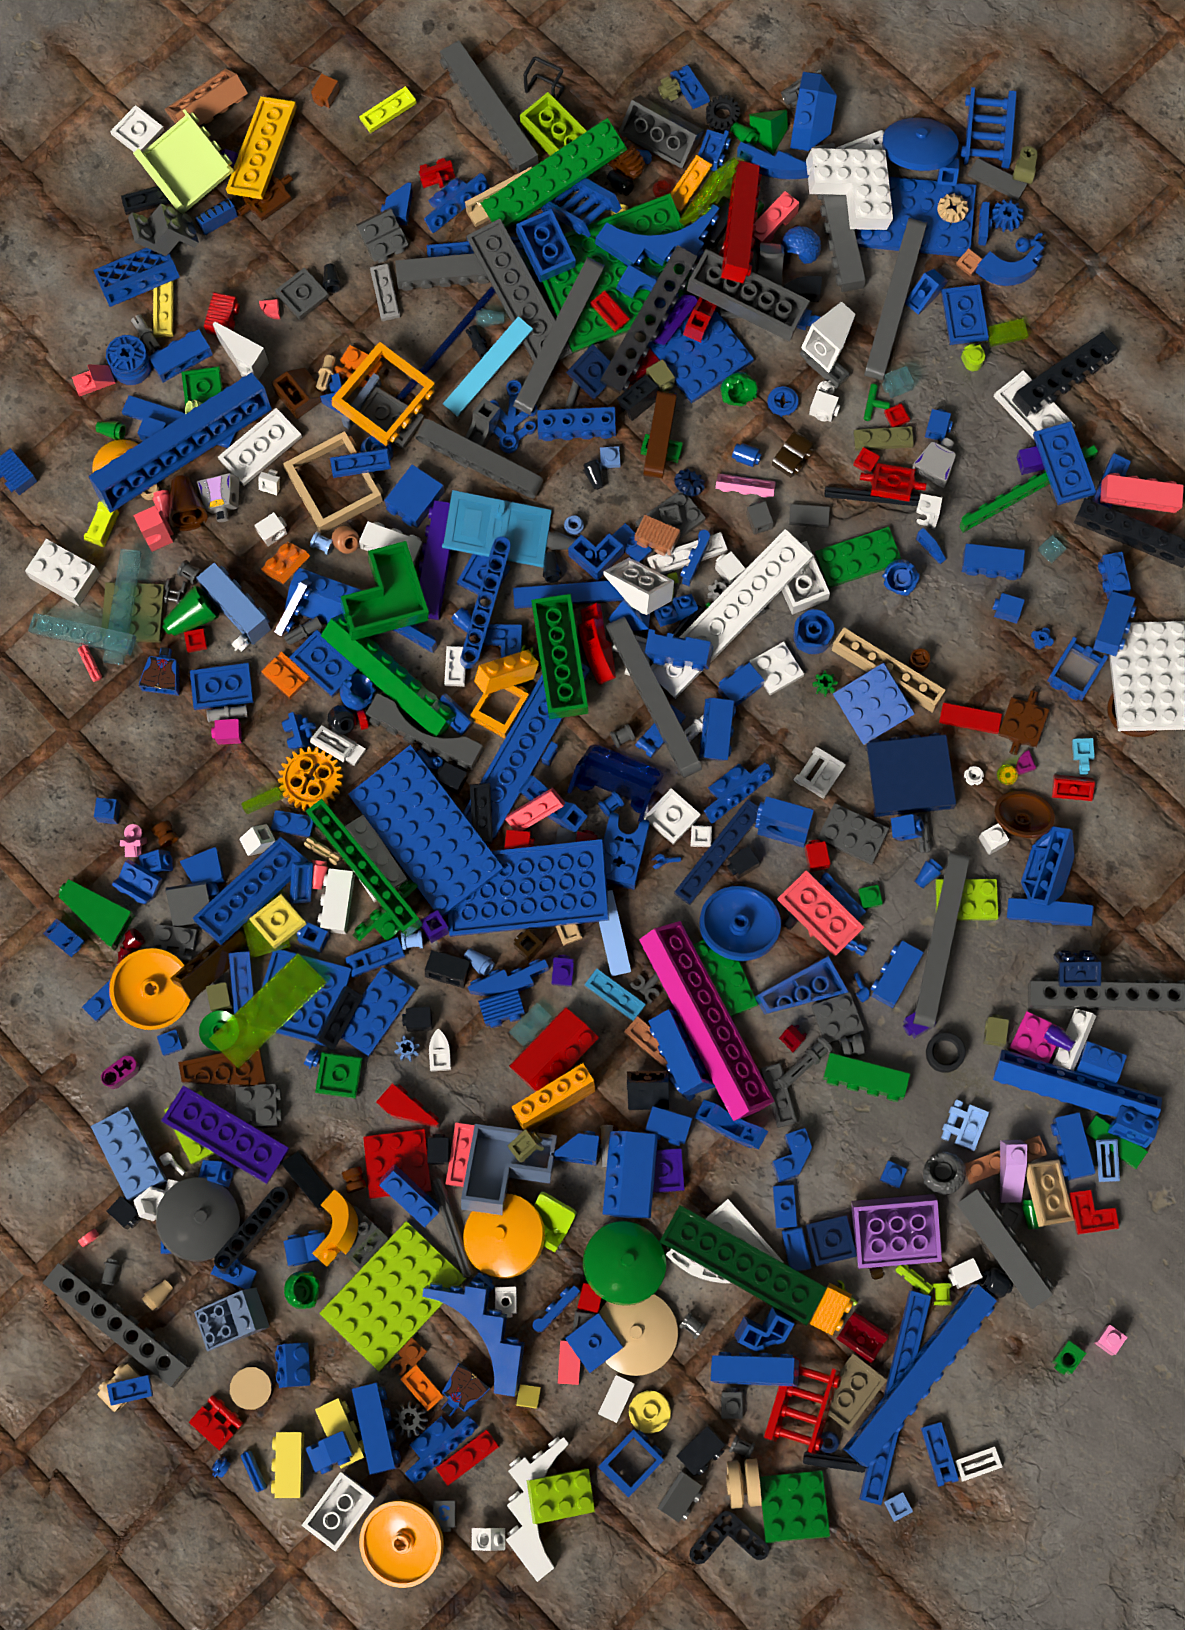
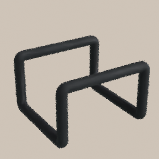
(527, 87)

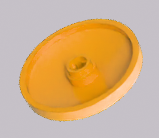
(144, 992)
(505, 1243)
(401, 1543)

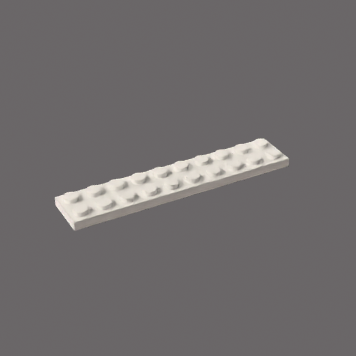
(739, 605)

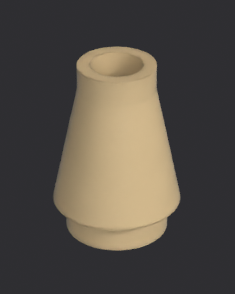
(156, 1295)

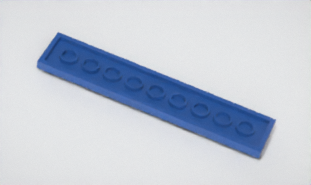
(519, 754)

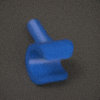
(662, 860)
(864, 993)

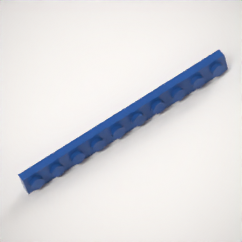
(905, 1351)

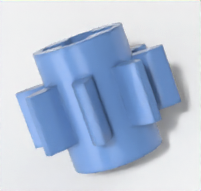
(408, 1054)

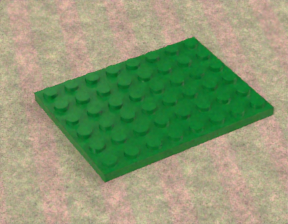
(648, 219)

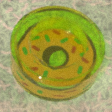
(1007, 774)

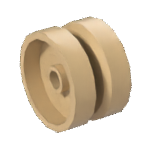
(743, 1483)

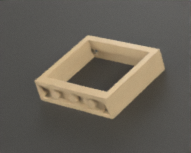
(345, 513)

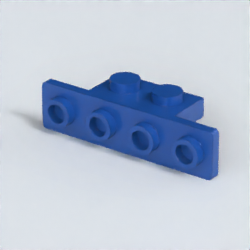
(452, 200)
(734, 788)
(436, 1444)

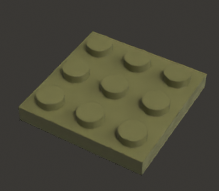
(146, 612)

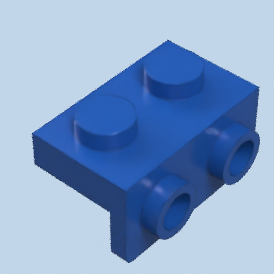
(713, 148)
(293, 1365)

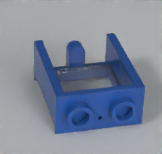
(1076, 670)

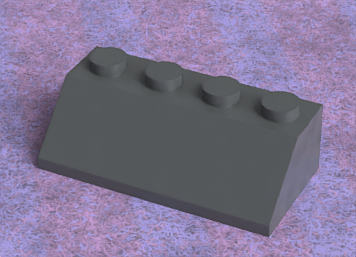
(660, 131)

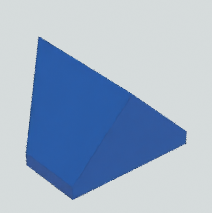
(635, 618)

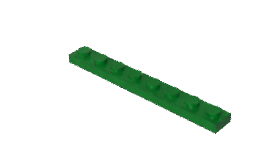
(1018, 493)

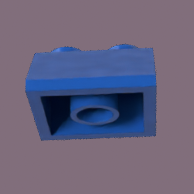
(1100, 1062)
(580, 1149)

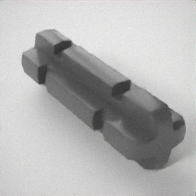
(925, 846)

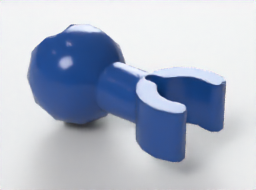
(1023, 244)

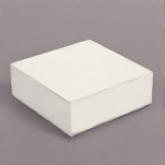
(701, 836)

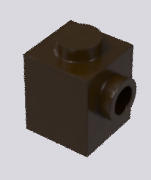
(527, 944)

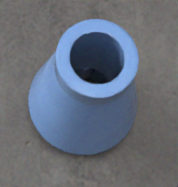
(480, 962)

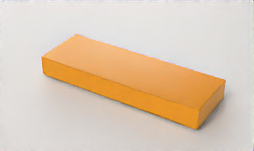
(690, 182)

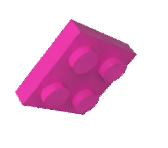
(1030, 1038)

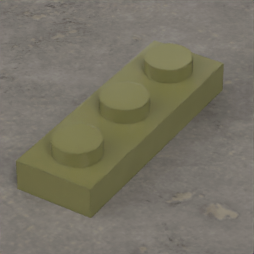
(883, 438)

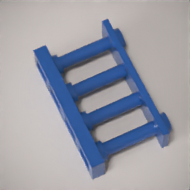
(1006, 120)
(585, 189)

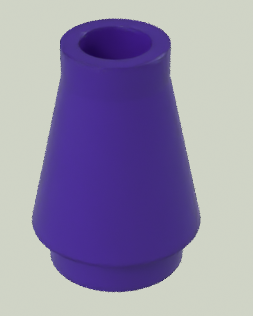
(1059, 1038)

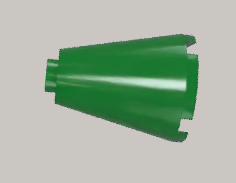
(190, 612)

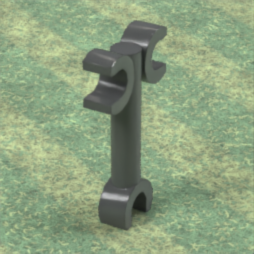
(647, 988)

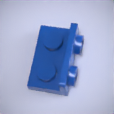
(137, 882)
(1134, 1127)

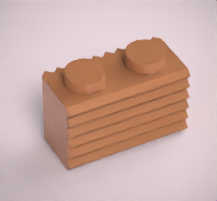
(657, 535)

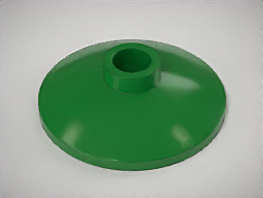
(210, 1025)

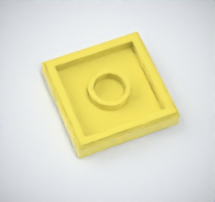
(277, 921)

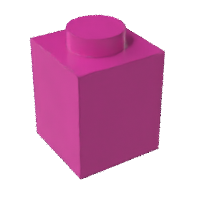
(227, 731)

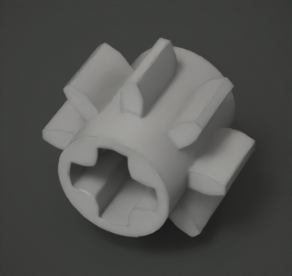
(717, 586)

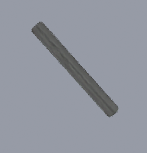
(452, 1227)

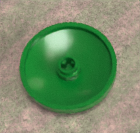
(624, 1263)

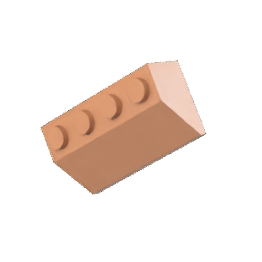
(209, 98)

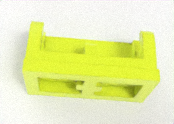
(101, 525)

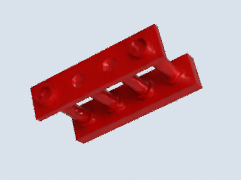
(782, 1409)

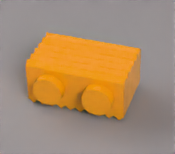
(831, 1308)

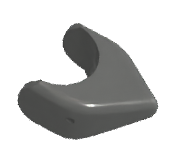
(771, 261)

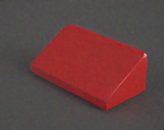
(1073, 787)

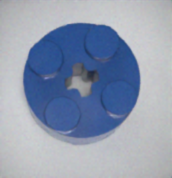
(823, 627)

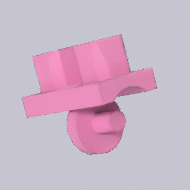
(133, 841)

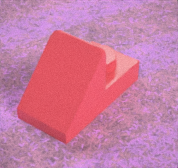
(96, 378)

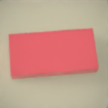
(568, 1365)

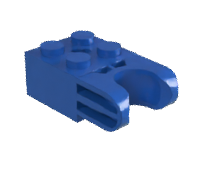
(624, 848)

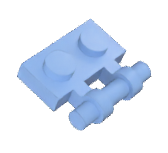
(971, 1126)

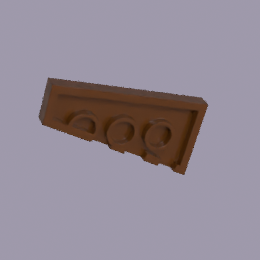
(220, 1070)

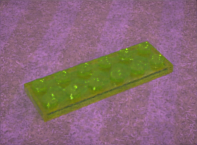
(267, 1010)

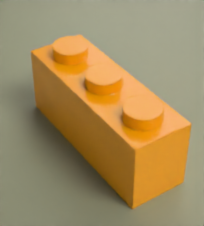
(506, 672)

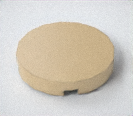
(250, 1388)

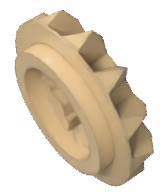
(949, 214)

